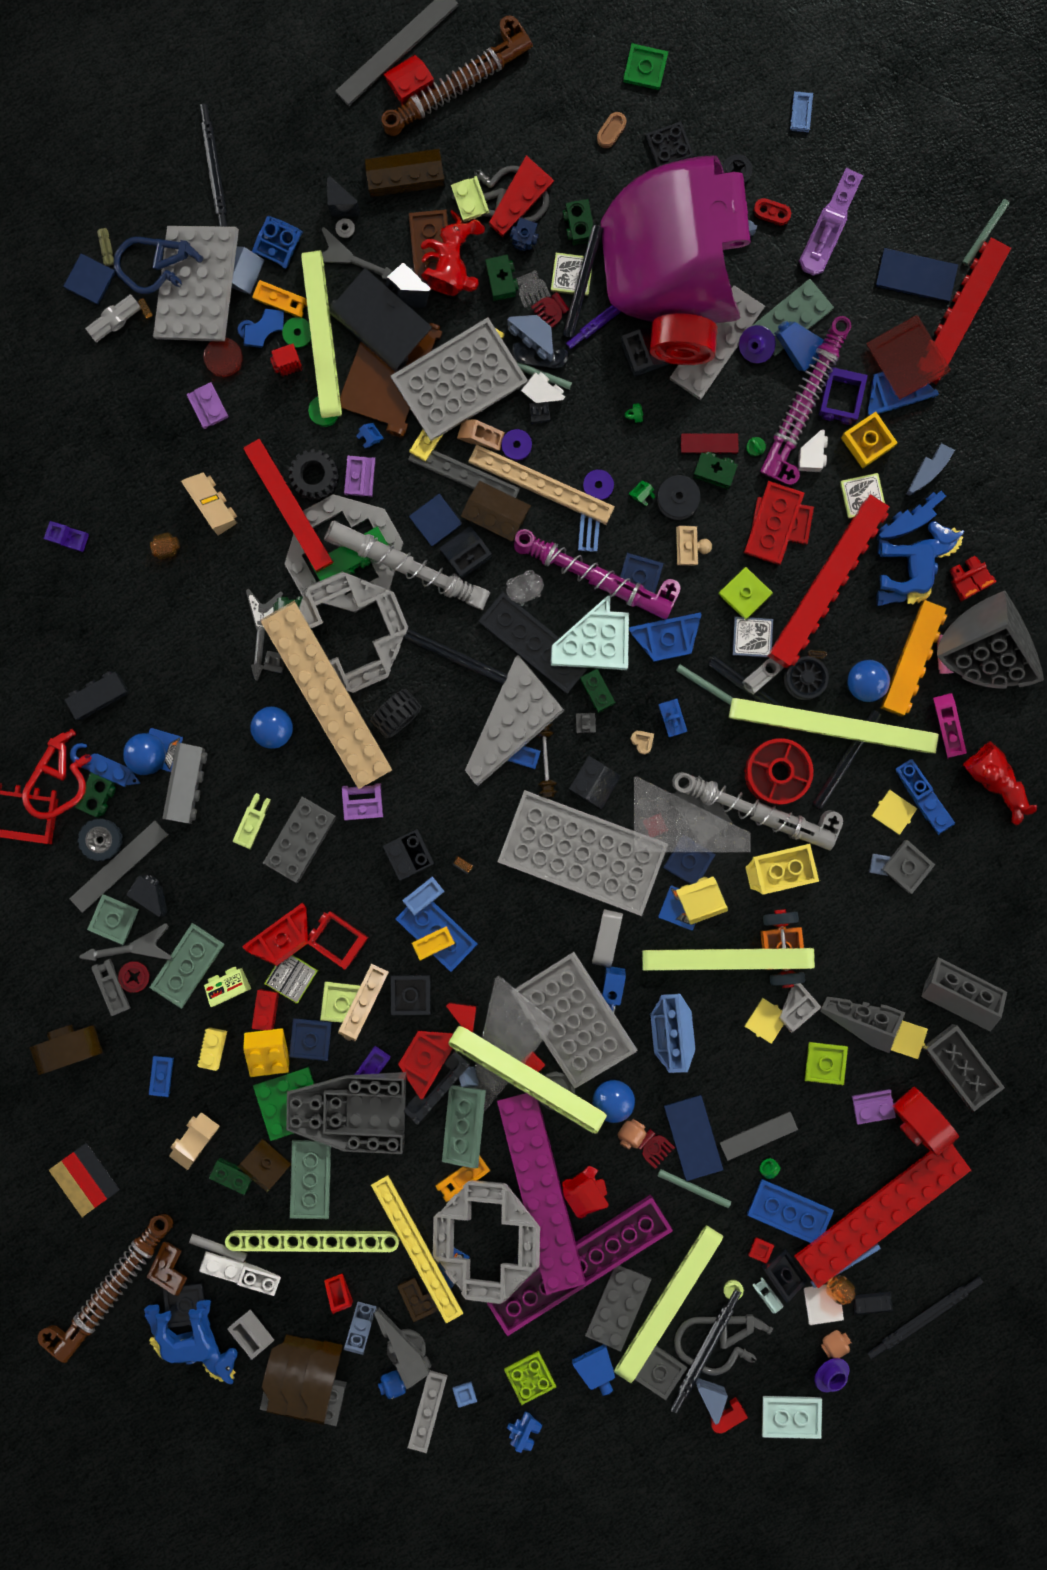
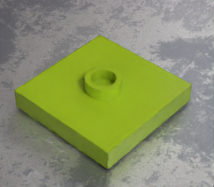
(745, 593)
(826, 1063)

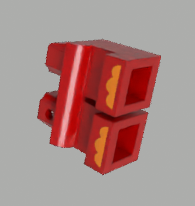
(973, 580)

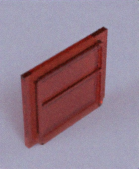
(908, 357)

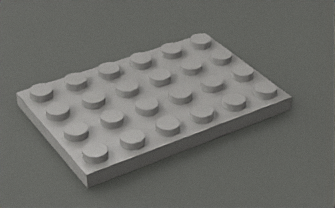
(202, 302)
(459, 379)
(586, 1029)

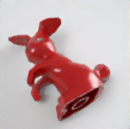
(450, 271)
(997, 776)

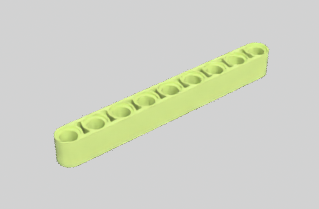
(321, 334)
(728, 959)
(527, 1079)
(304, 1246)
(668, 1304)

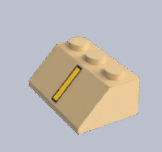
(210, 502)

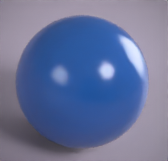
(868, 680)
(271, 727)
(144, 754)
(614, 1100)

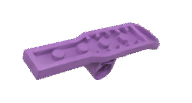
(829, 225)

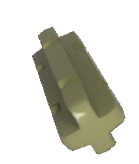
(105, 246)

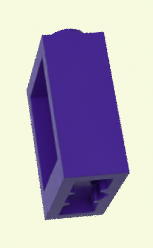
(845, 377)

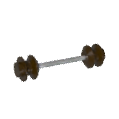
(547, 785)

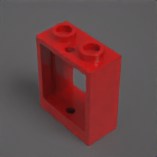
(314, 935)

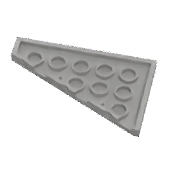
(516, 718)

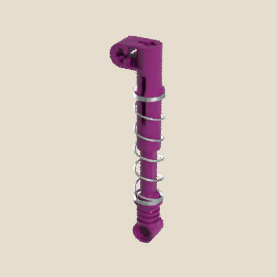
(632, 593)

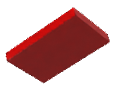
(802, 524)

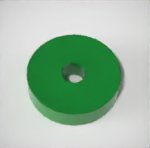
(294, 325)
(315, 415)

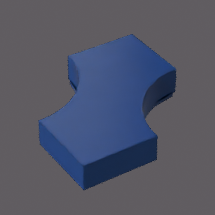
(270, 322)

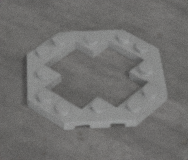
(355, 513)
(363, 593)
(512, 1214)

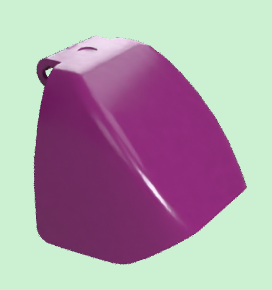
(669, 240)

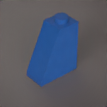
(799, 344)

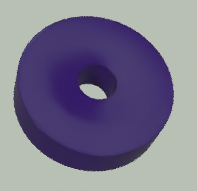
(521, 437)
(602, 477)

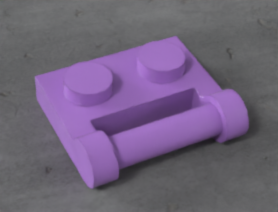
(365, 807)

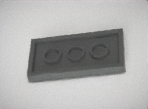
(618, 1307)

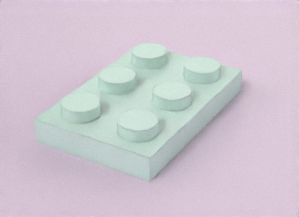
(791, 1417)

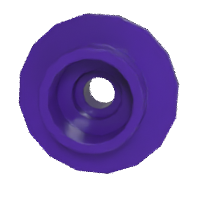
(764, 339)
(832, 1375)

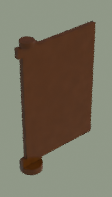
(373, 392)

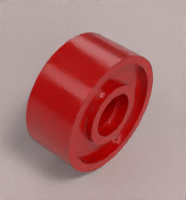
(683, 339)
(763, 783)
(924, 1122)

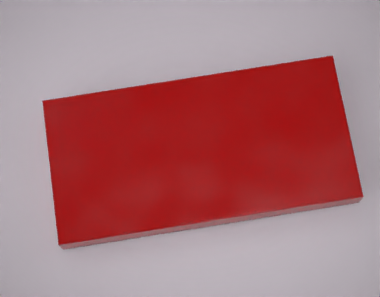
(774, 523)

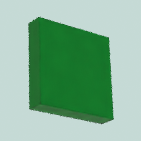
(645, 66)

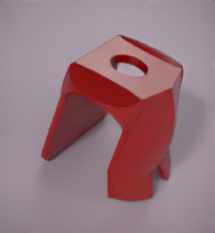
(585, 1193)

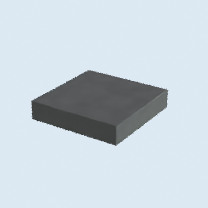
(908, 867)
(661, 1372)

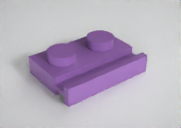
(207, 405)
(359, 476)
(873, 1106)

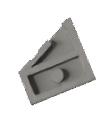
(798, 1007)

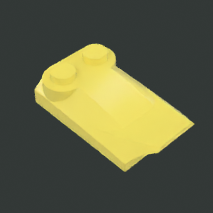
(782, 870)

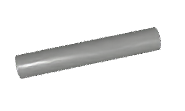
(217, 1248)

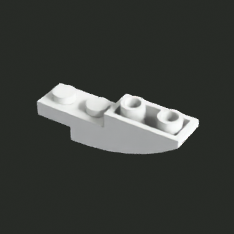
(240, 1273)

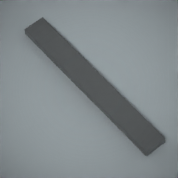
(395, 49)

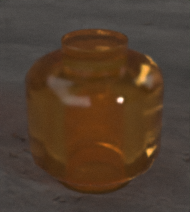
(164, 545)
(840, 1290)

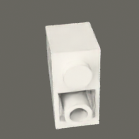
(540, 390)
(811, 455)

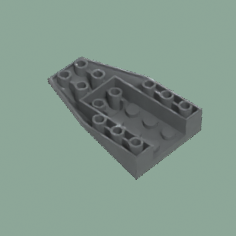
(352, 1112)

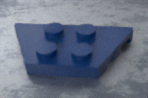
(885, 399)
(667, 637)

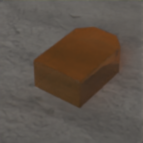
(145, 308)

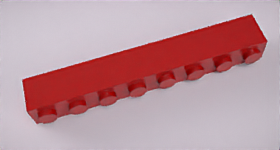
(970, 298)

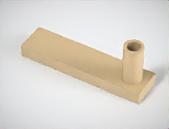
(363, 1002)

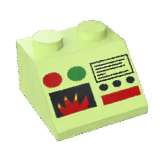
(226, 987)

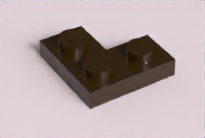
(416, 1303)

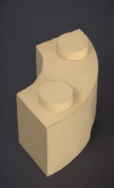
(194, 1140)

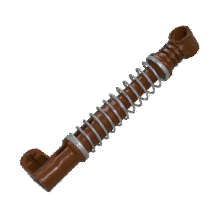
(463, 78)
(108, 1292)

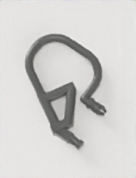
(499, 193)
(750, 1322)

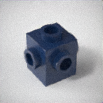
(524, 234)

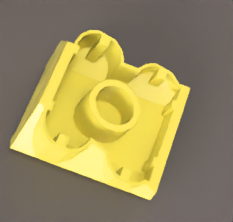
(701, 900)

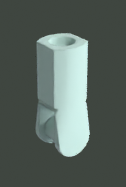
(769, 1297)

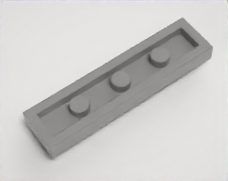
(427, 1411)

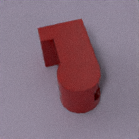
(730, 1417)

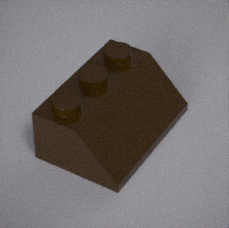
(495, 510)

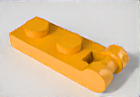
(279, 298)
(460, 1178)

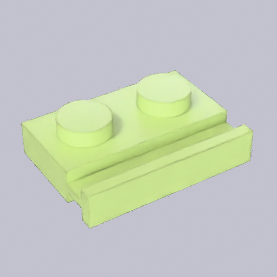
(470, 199)

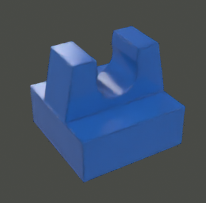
(371, 435)

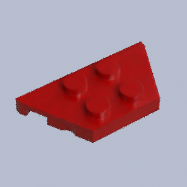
(281, 938)
(425, 1059)

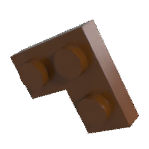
(163, 1272)

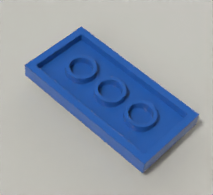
(432, 919)
(789, 1211)

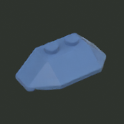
(673, 1033)

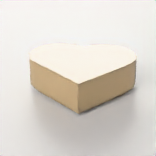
(643, 741)

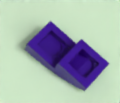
(66, 536)

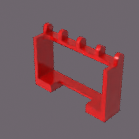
(47, 839)

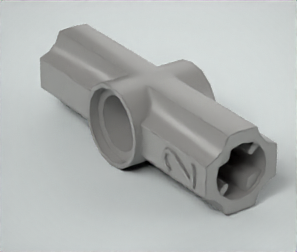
(113, 318)
(761, 676)

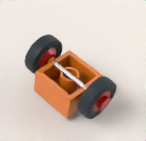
(781, 939)

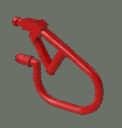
(57, 744)

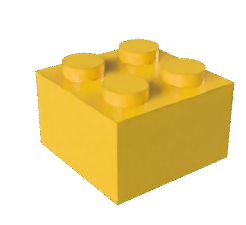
(869, 440)
(266, 1052)

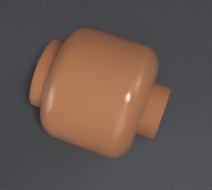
(631, 1134)
(836, 1344)

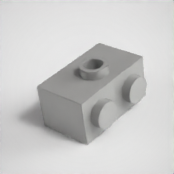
(250, 1334)

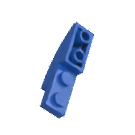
(906, 522)
(924, 797)

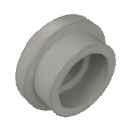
(345, 233)

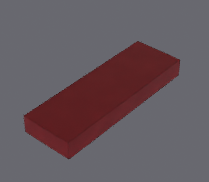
(709, 443)

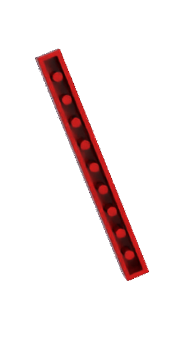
(828, 581)

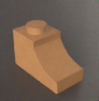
(481, 434)

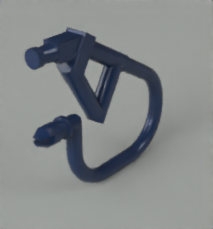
(184, 248)

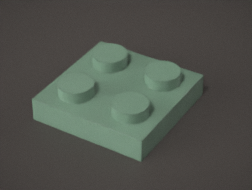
(113, 919)

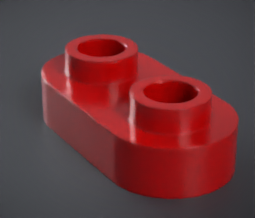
(772, 210)

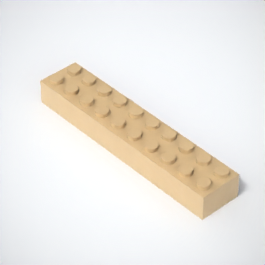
(326, 694)

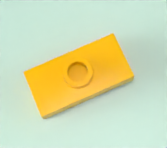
(433, 943)

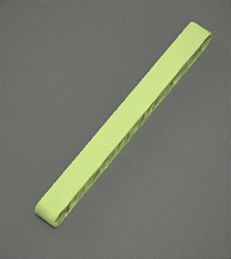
(833, 725)

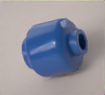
(392, 1385)

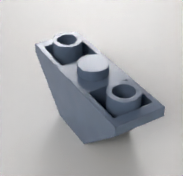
(534, 332)
(360, 1328)

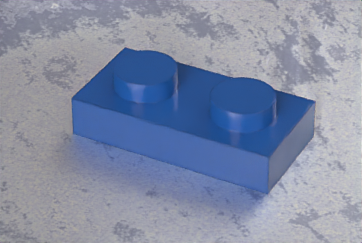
(161, 1076)

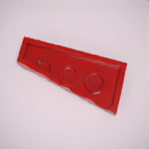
(520, 196)

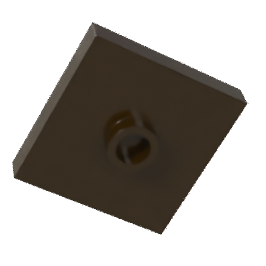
(264, 1165)

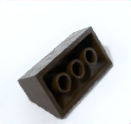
(404, 173)

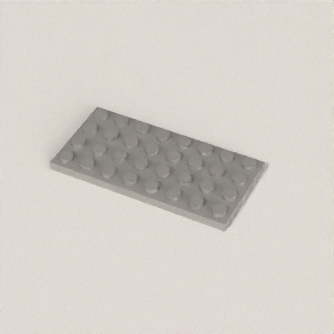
(580, 853)

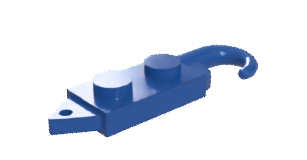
(106, 768)

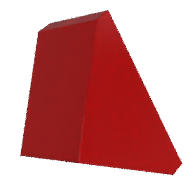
(463, 1014)
(338, 1293)

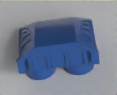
(277, 241)

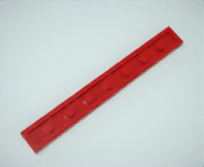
(288, 505)

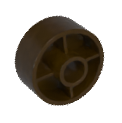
(65, 1048)

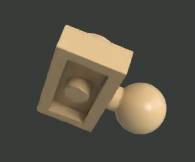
(688, 546)

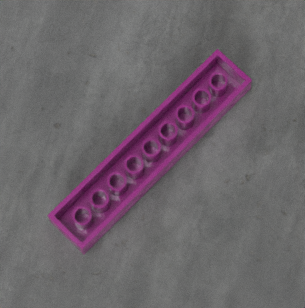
(541, 1191)
(598, 1253)

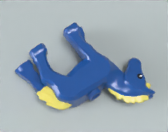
(920, 564)
(191, 1346)

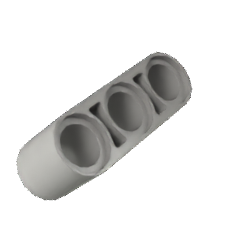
(607, 938)

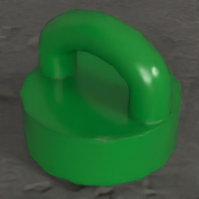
(637, 413)
(755, 446)
(769, 1168)

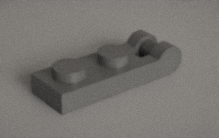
(111, 988)

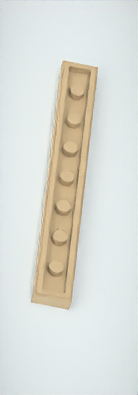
(541, 484)

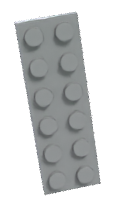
(699, 378)

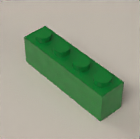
(347, 559)

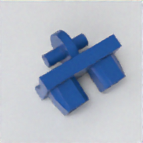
(672, 718)
(521, 1430)

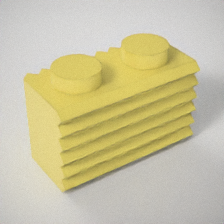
(212, 1049)

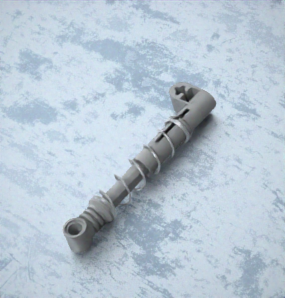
(369, 547)
(764, 814)

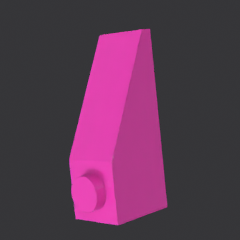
(949, 725)

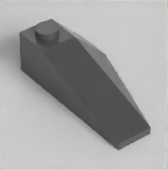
(872, 1024)
(410, 1360)

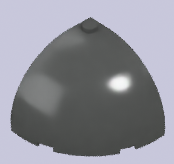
(991, 646)

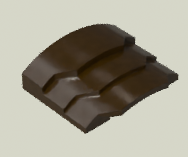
(301, 1378)

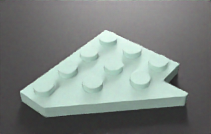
(595, 641)

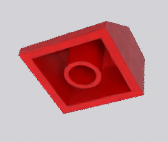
(409, 79)

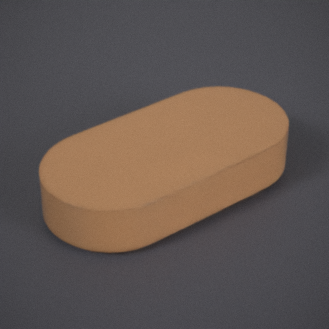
(611, 130)

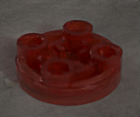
(223, 357)

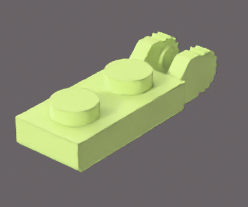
(251, 823)

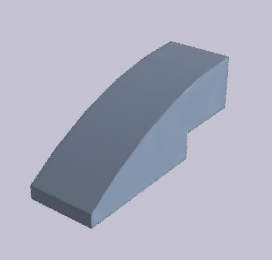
(930, 468)

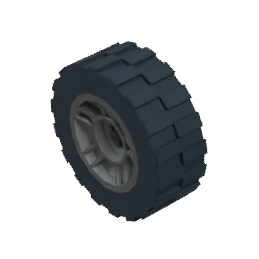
(111, 839)

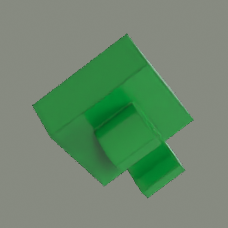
(641, 491)

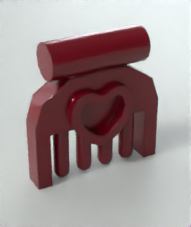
(552, 308)
(652, 1146)

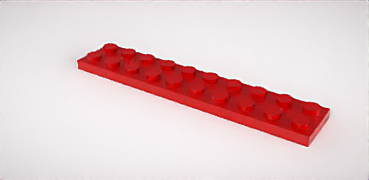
(881, 1214)

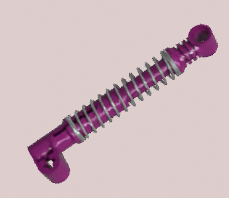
(803, 404)

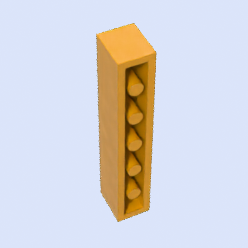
(913, 658)

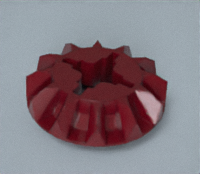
(124, 976)

